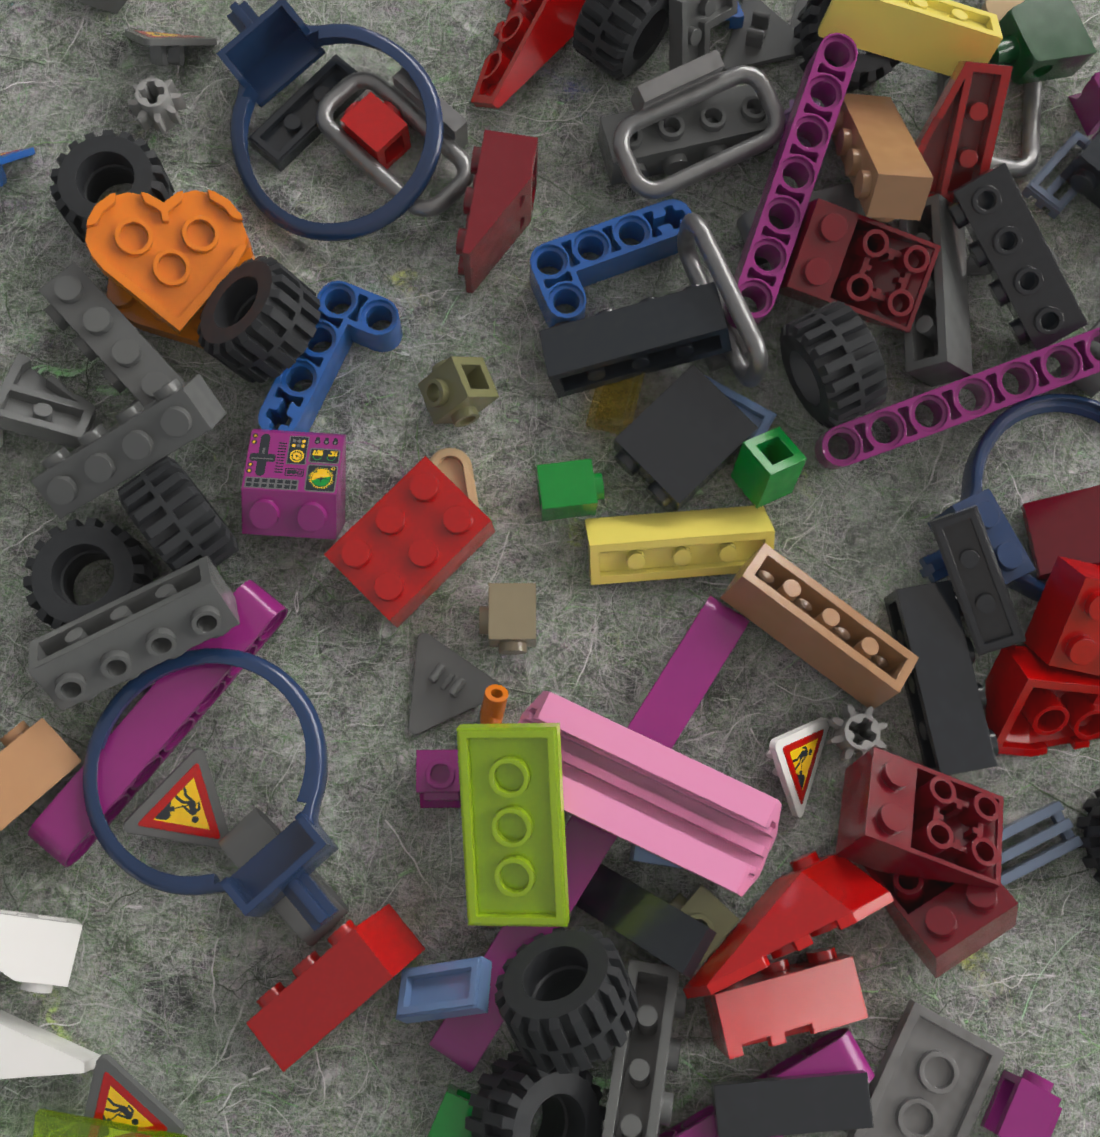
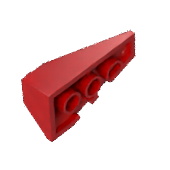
(526, 42)
(1039, 704)
(796, 906)

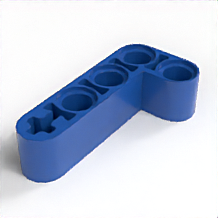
(652, 226)
(324, 366)

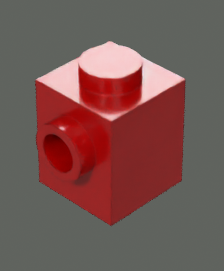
(377, 129)

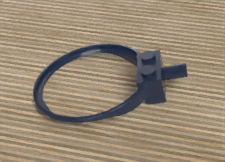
(273, 54)
(1009, 552)
(288, 859)

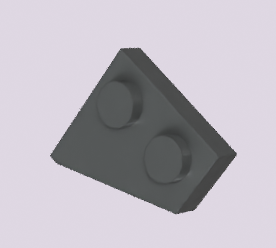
(42, 406)

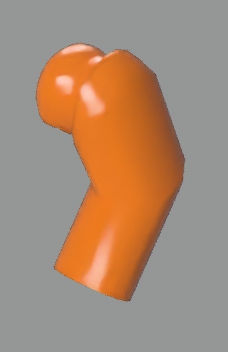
(493, 704)

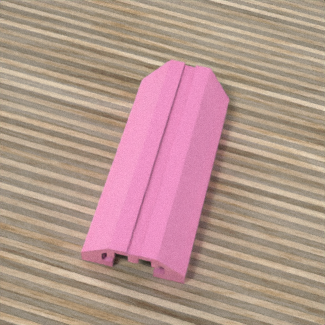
(660, 797)

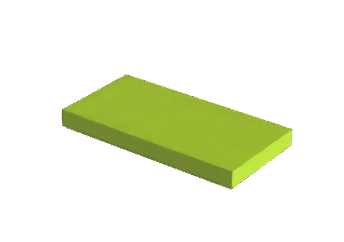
(513, 824)

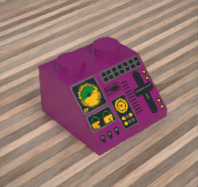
(294, 484)

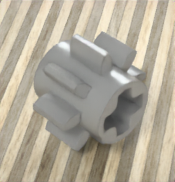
(157, 104)
(869, 730)

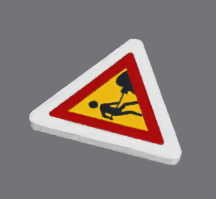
(796, 761)

